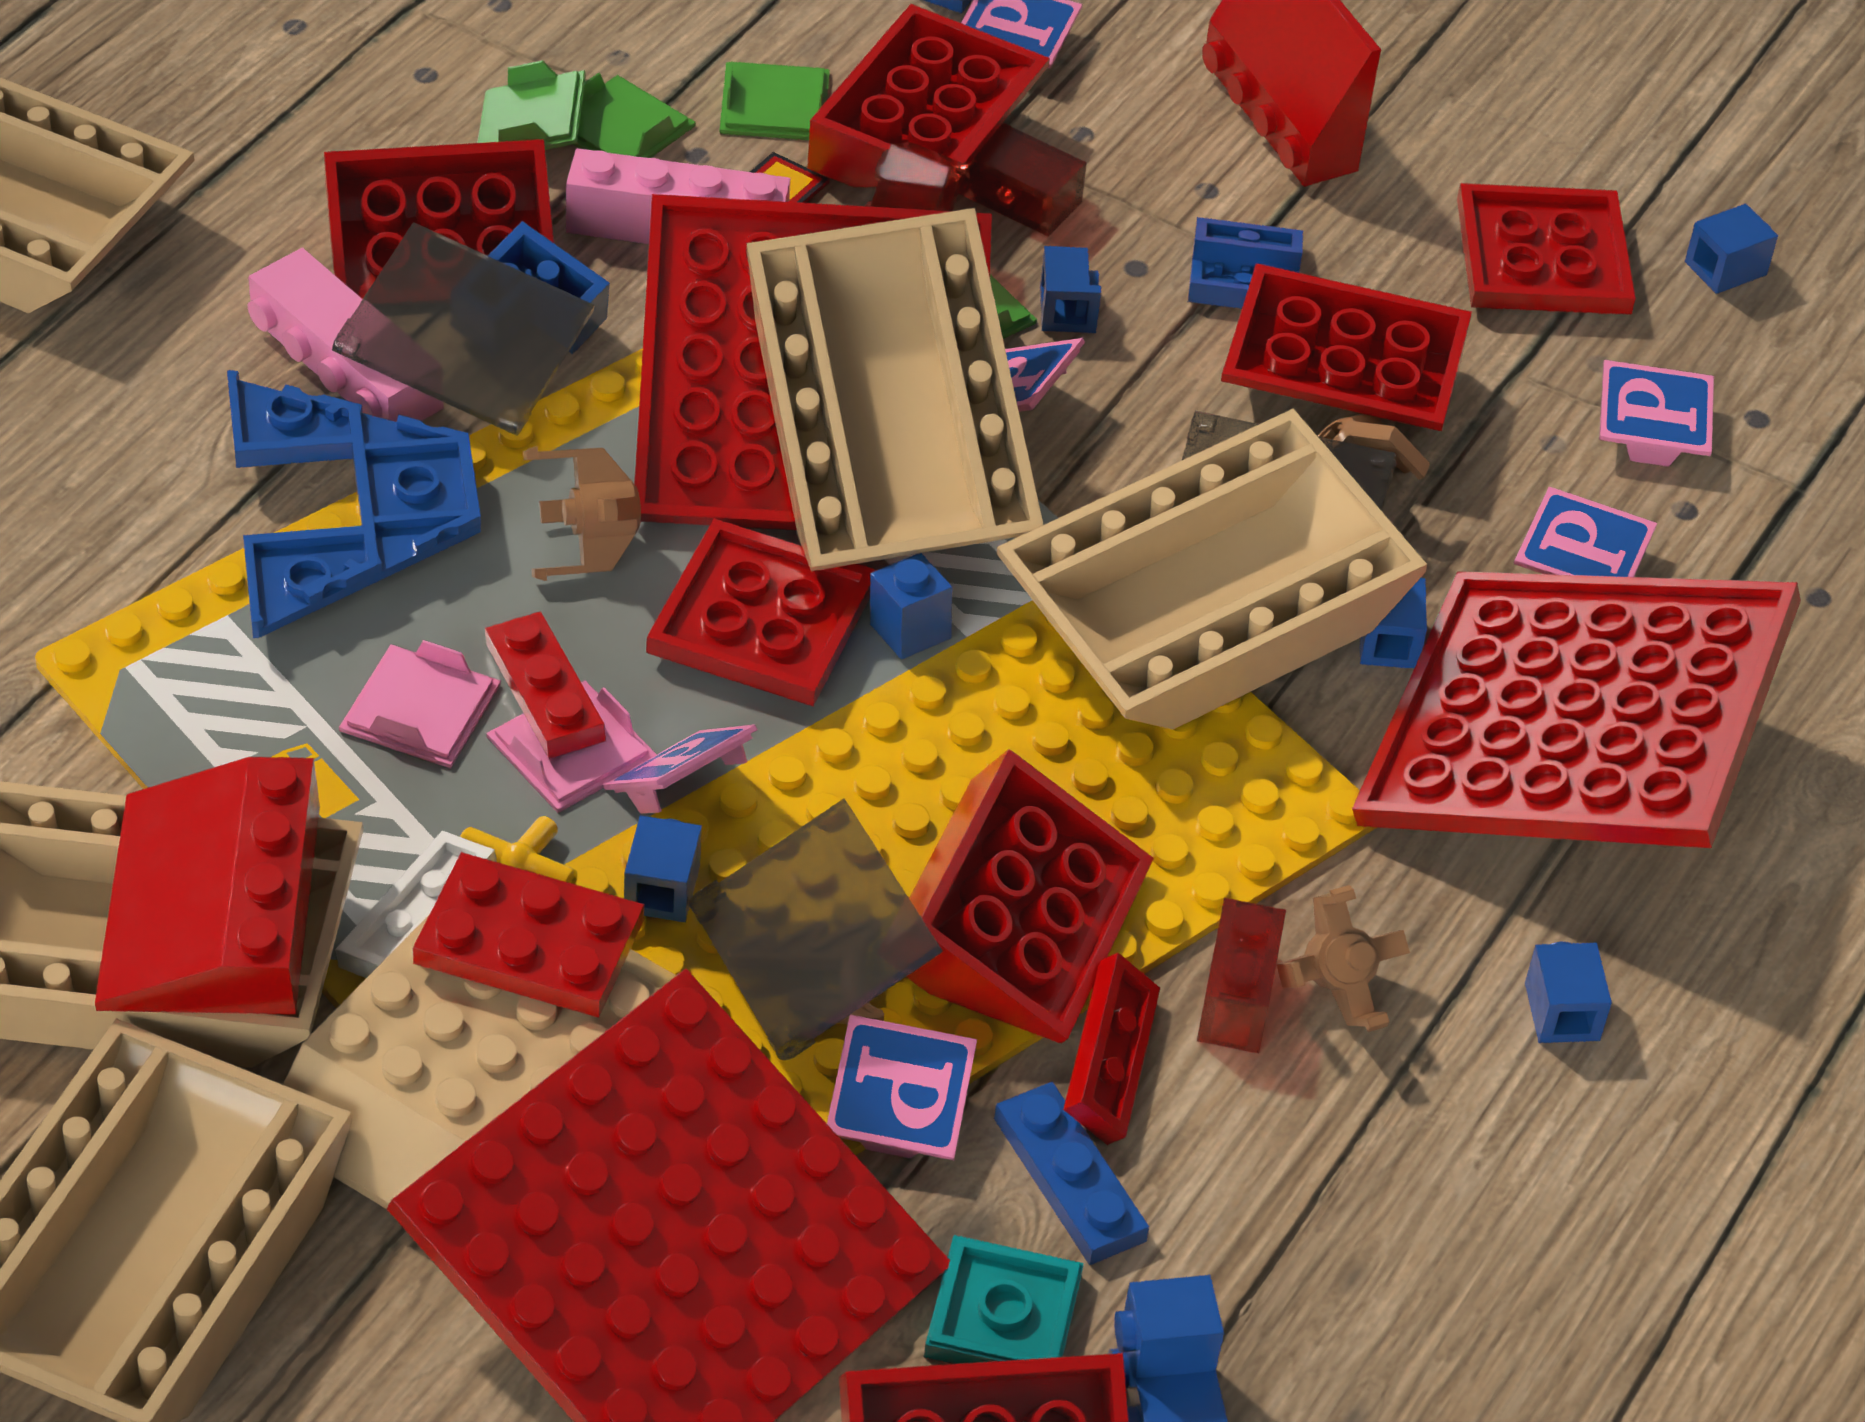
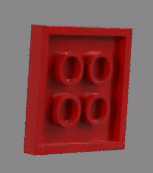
(1545, 249)
(760, 613)

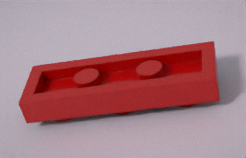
(545, 685)
(1112, 1049)

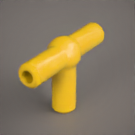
(526, 851)

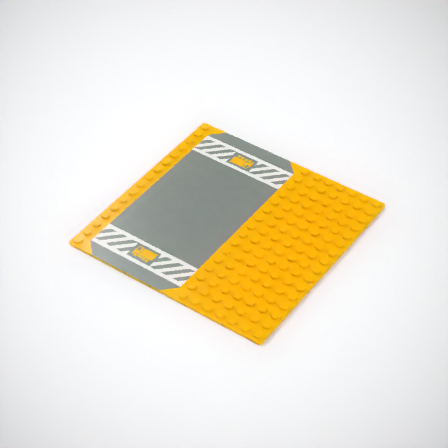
(184, 687)

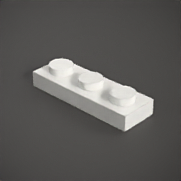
(404, 904)

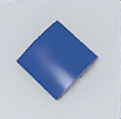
(1227, 257)

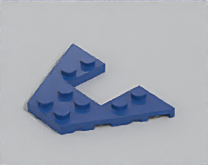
(410, 486)

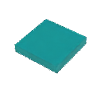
(1002, 1304)

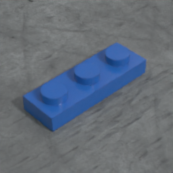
(1071, 1173)

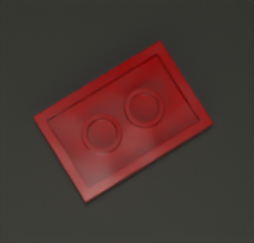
(529, 934)

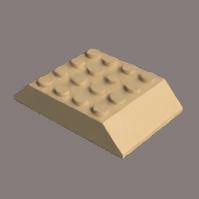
(69, 191)
(891, 389)
(1217, 572)
(54, 918)
(439, 1059)
(154, 1222)

